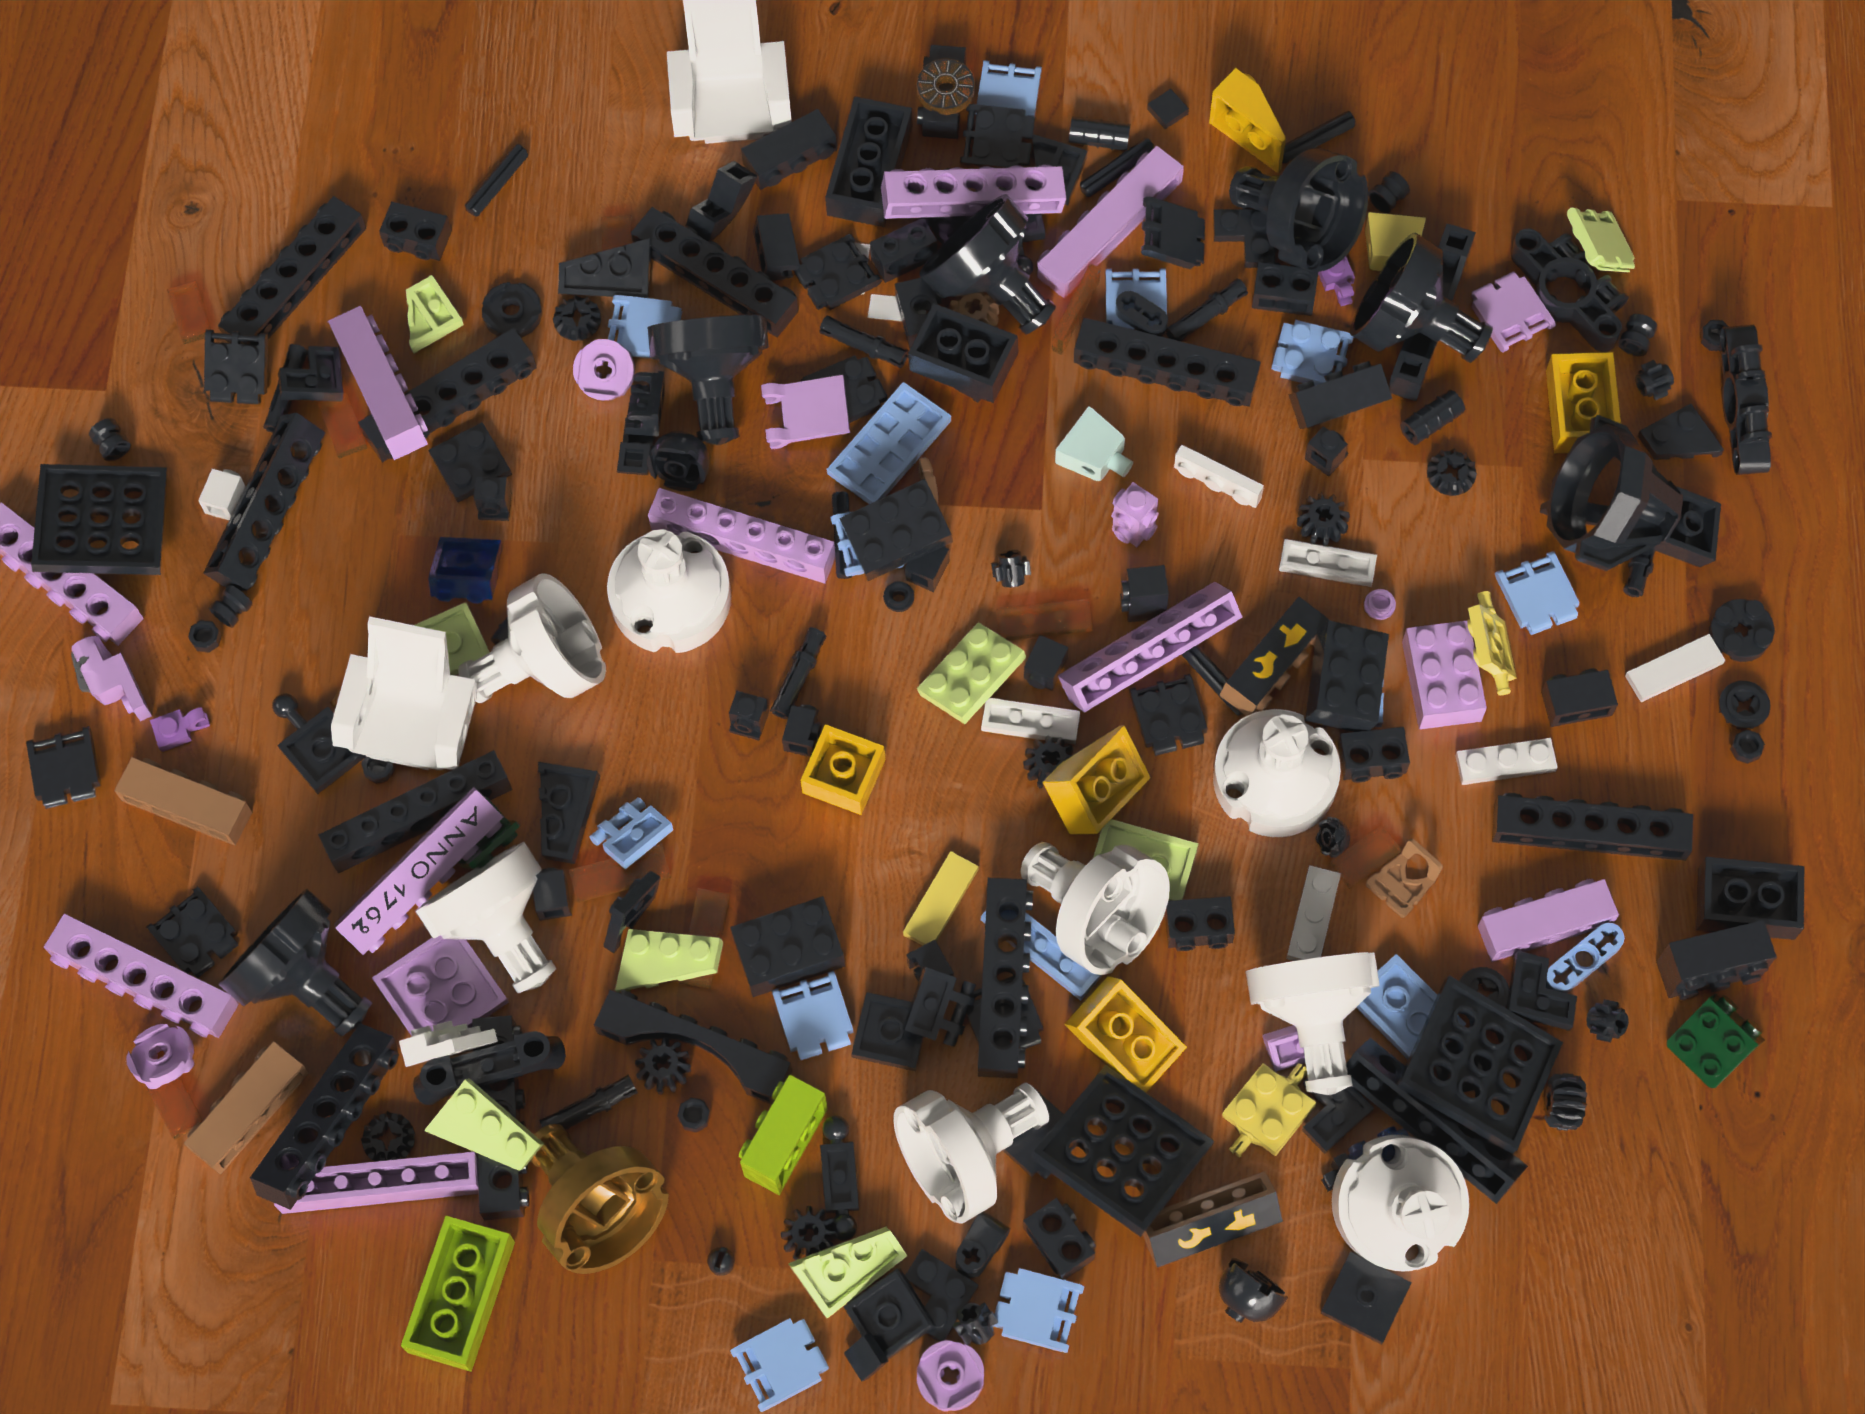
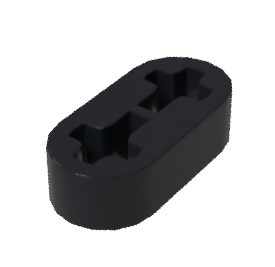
(1141, 314)

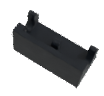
(776, 246)
(646, 404)

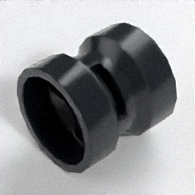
(1392, 189)
(1636, 338)
(112, 443)
(232, 604)

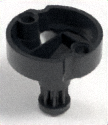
(1310, 208)
(984, 259)
(1410, 301)
(710, 357)
(292, 962)

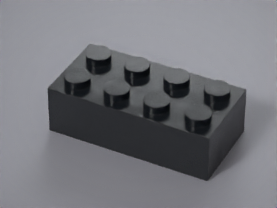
(870, 145)

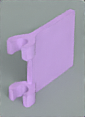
(809, 410)

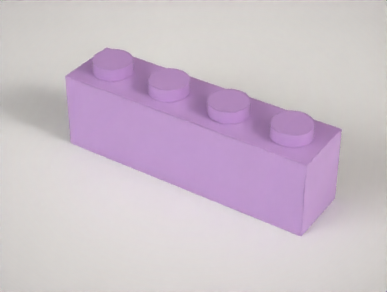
(1547, 919)

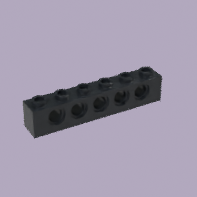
(308, 271)
(719, 284)
(1156, 350)
(456, 380)
(251, 509)
(411, 812)
(1641, 842)
(1001, 896)
(310, 1123)
(1479, 1160)
(510, 1201)

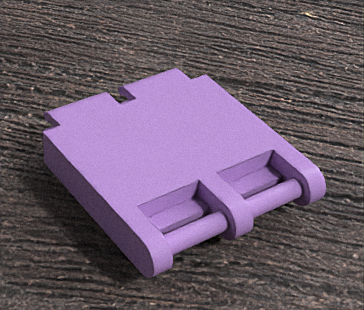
(1511, 310)

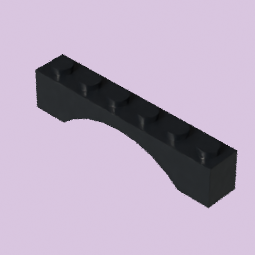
(1419, 349)
(632, 1022)

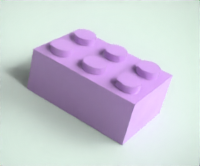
(1443, 675)

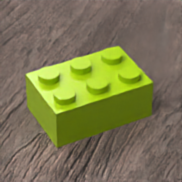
(783, 1134)

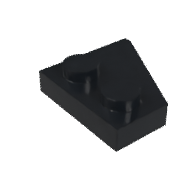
(1060, 154)
(1680, 436)
(628, 910)

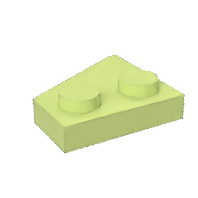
(429, 314)

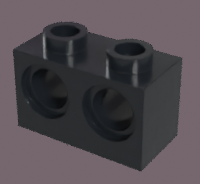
(418, 225)
(903, 250)
(1284, 296)
(1371, 745)
(1197, 914)
(1051, 1243)

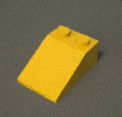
(1246, 118)
(1097, 782)
(1125, 1033)

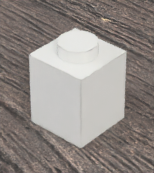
(221, 493)

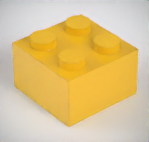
(843, 769)

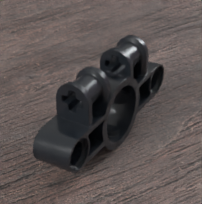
(1565, 259)
(1745, 399)

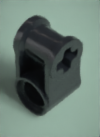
(983, 1241)

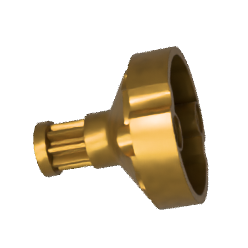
(597, 1202)

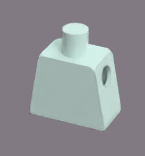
(1093, 448)

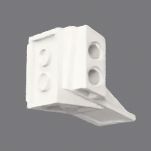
(727, 79)
(403, 699)

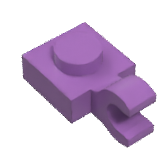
(1340, 279)
(175, 729)

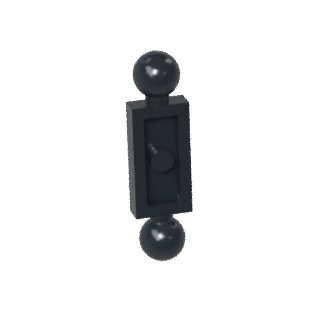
(839, 1177)

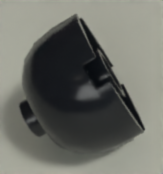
(679, 460)
(1249, 1293)

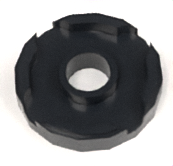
(511, 294)

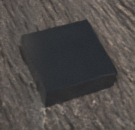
(1167, 109)
(866, 1357)

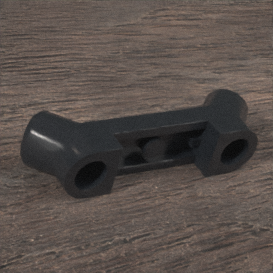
(490, 1065)

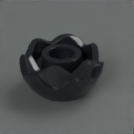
(1333, 837)

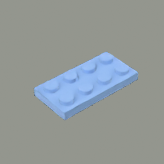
(889, 444)

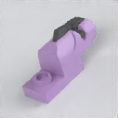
(107, 676)

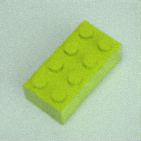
(458, 1293)

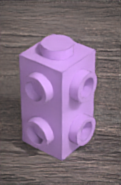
(1134, 515)

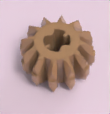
(977, 307)

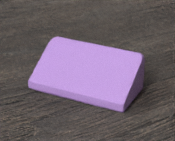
(1284, 1048)

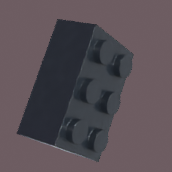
(963, 353)
(896, 530)
(1347, 677)
(1748, 892)
(788, 946)
(1716, 960)

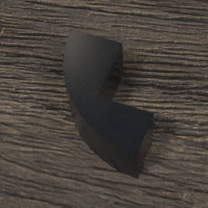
(725, 200)

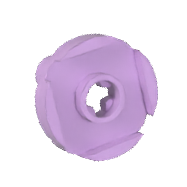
(618, 359)
(176, 1061)
(969, 1381)

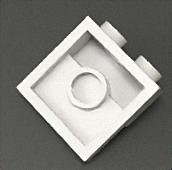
(443, 1041)

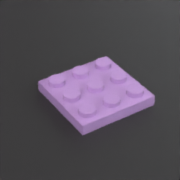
(439, 985)

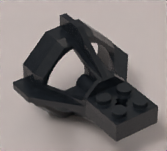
(1643, 511)

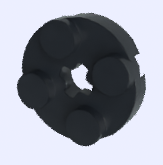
(1752, 616)

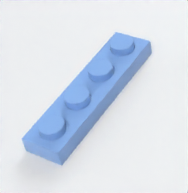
(1048, 957)

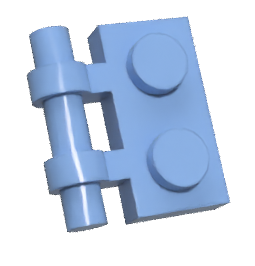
(636, 837)

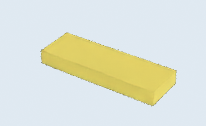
(941, 899)

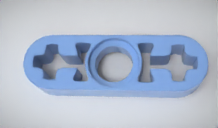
(1595, 937)

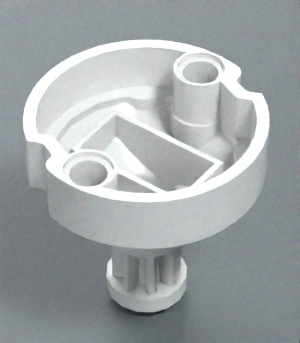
(669, 589)
(545, 640)
(1277, 771)
(1106, 906)
(490, 908)
(1316, 1000)
(957, 1150)
(1400, 1202)

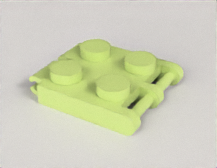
(1601, 240)

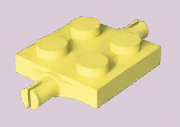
(1491, 642)
(1268, 1109)

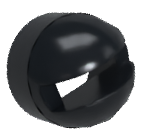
(727, 1263)

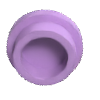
(1379, 604)

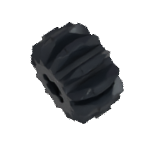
(1335, 517)
(1043, 752)
(662, 1054)
(1565, 1101)
(800, 1227)

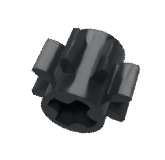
(1654, 380)
(1011, 568)
(1607, 1020)
(975, 1323)

